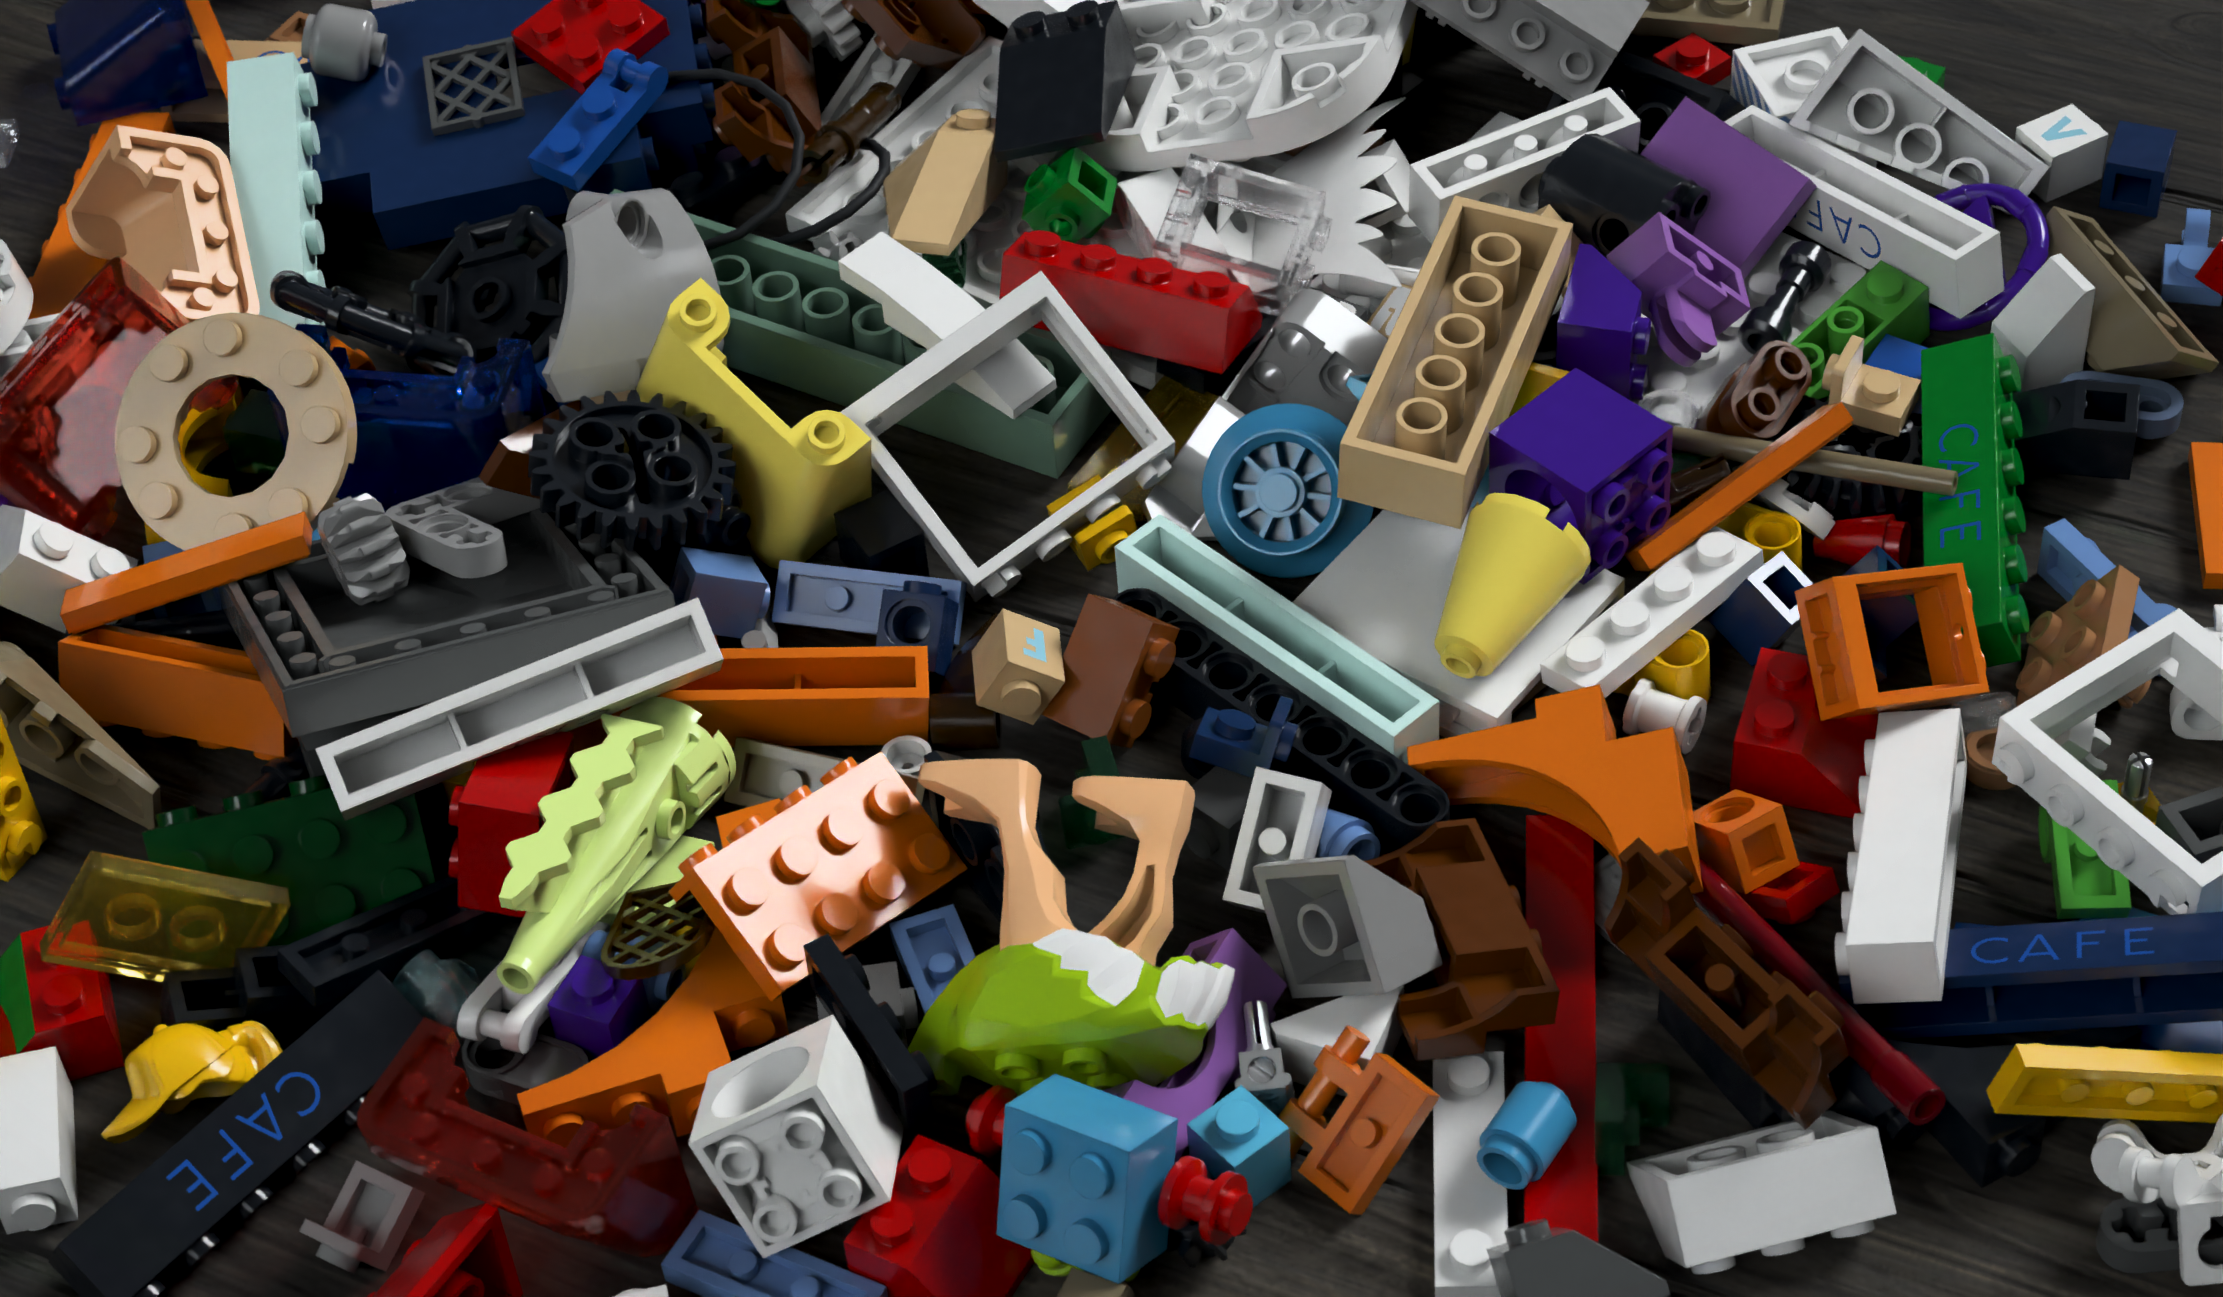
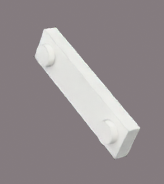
(1467, 1203)

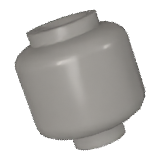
(343, 42)

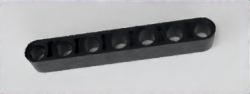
(1326, 749)

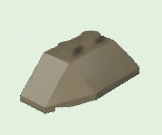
(2130, 323)

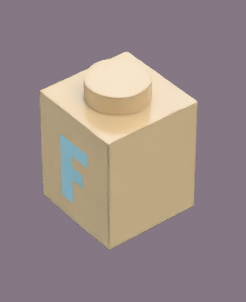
(1018, 666)

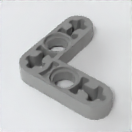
(455, 528)

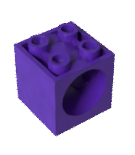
(1589, 462)

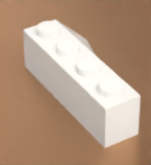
(1905, 120)

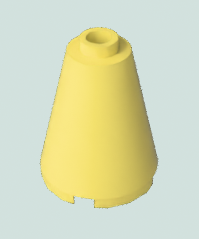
(1505, 581)

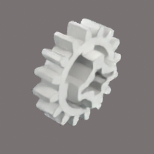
(826, 24)

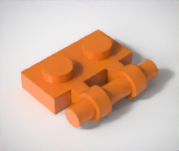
(1368, 1129)

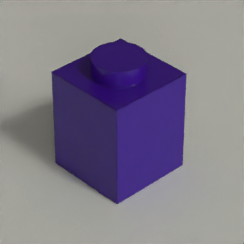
(597, 1009)

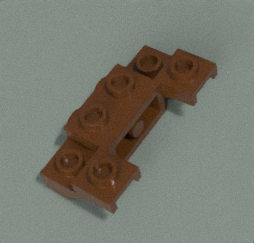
(781, 56)
(1489, 956)
(1710, 974)

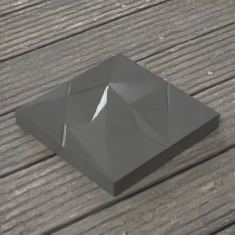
(441, 633)

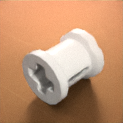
(1655, 710)

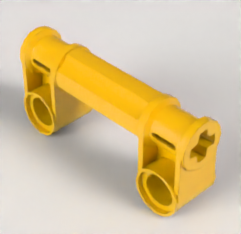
(1685, 664)

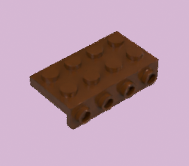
(921, 30)

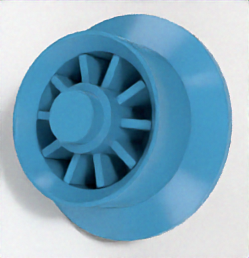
(1276, 490)

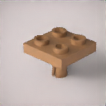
(2079, 633)

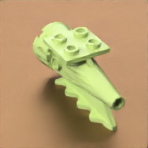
(611, 831)

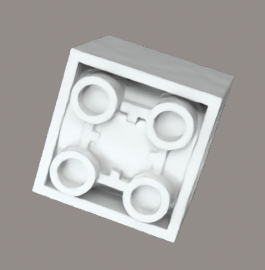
(797, 1137)

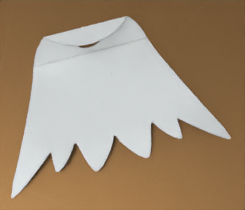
(1335, 168)

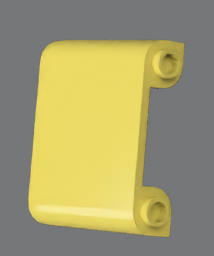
(784, 474)

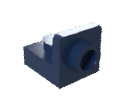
(1239, 743)

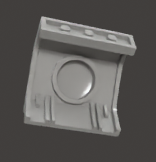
(1552, 41)

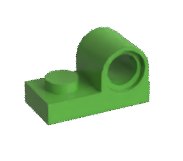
(2080, 878)

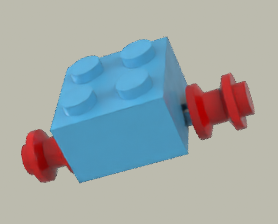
(1097, 1177)

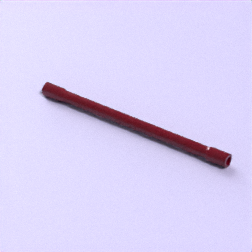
(1889, 1069)

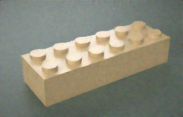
(1454, 362)

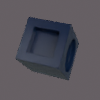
(916, 598)

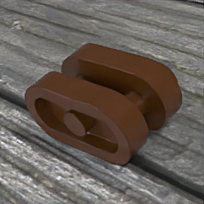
(1759, 394)

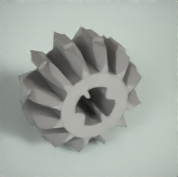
(363, 549)

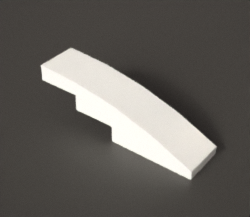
(931, 307)

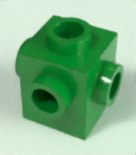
(1069, 197)

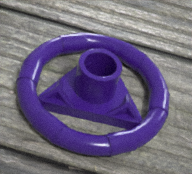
(1977, 203)

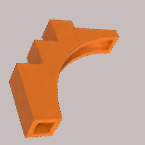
(672, 1052)

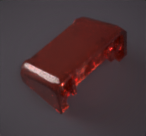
(67, 394)
(605, 1188)

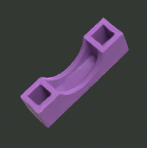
(1217, 1066)

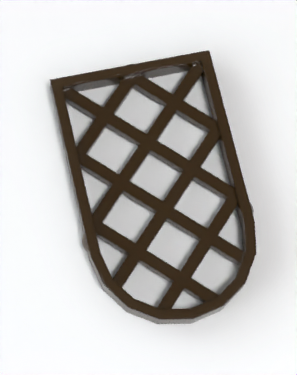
(654, 963)

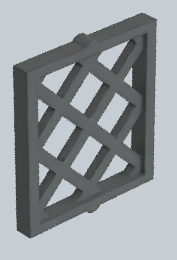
(477, 116)

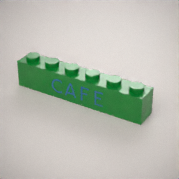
(1972, 430)

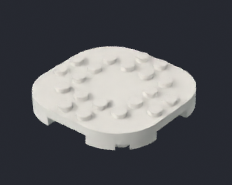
(1247, 76)

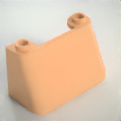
(171, 216)

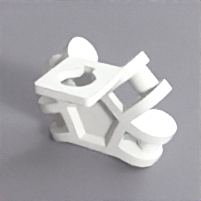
(2184, 1181)

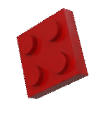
(578, 35)

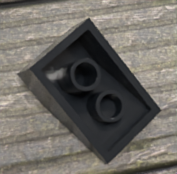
(1061, 79)

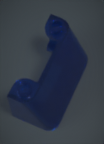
(124, 57)

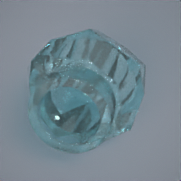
(437, 986)

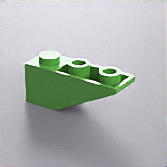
(1875, 306)

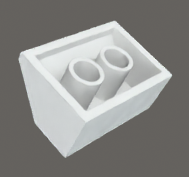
(1764, 1190)

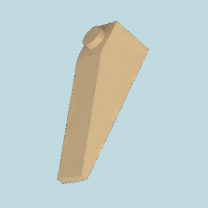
(945, 184)

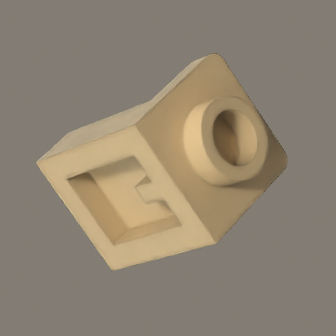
(1870, 394)

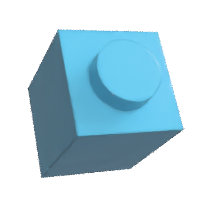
(1245, 1139)

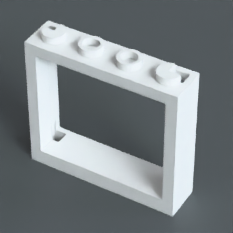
(958, 355)
(2084, 803)

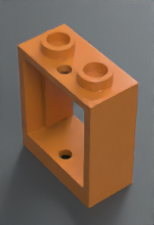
(1841, 652)

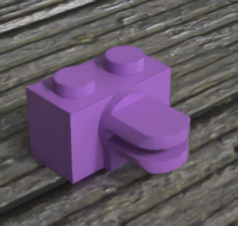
(1683, 285)

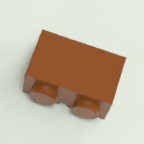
(1111, 669)

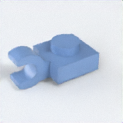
(2184, 261)

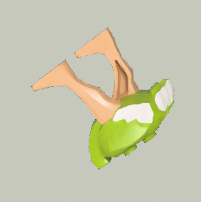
(1062, 995)

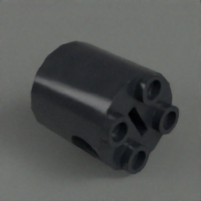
(1616, 191)

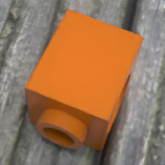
(1745, 840)

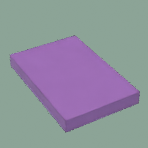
(1748, 186)

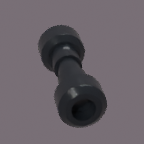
(1801, 271)

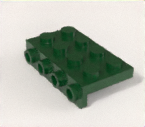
(304, 846)

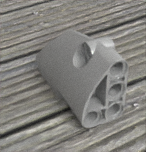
(624, 271)
(1297, 362)

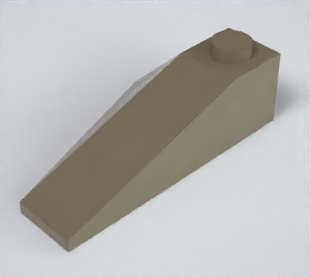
(66, 744)

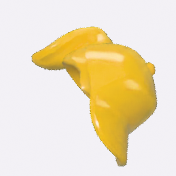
(186, 1065)

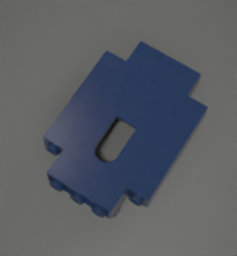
(422, 186)

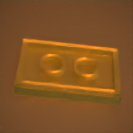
(158, 918)

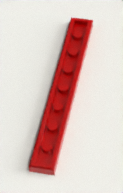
(1564, 1053)

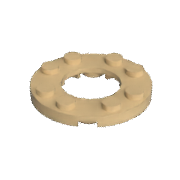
(158, 401)

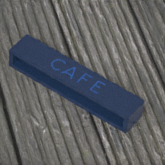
(2067, 978)

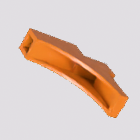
(1577, 772)

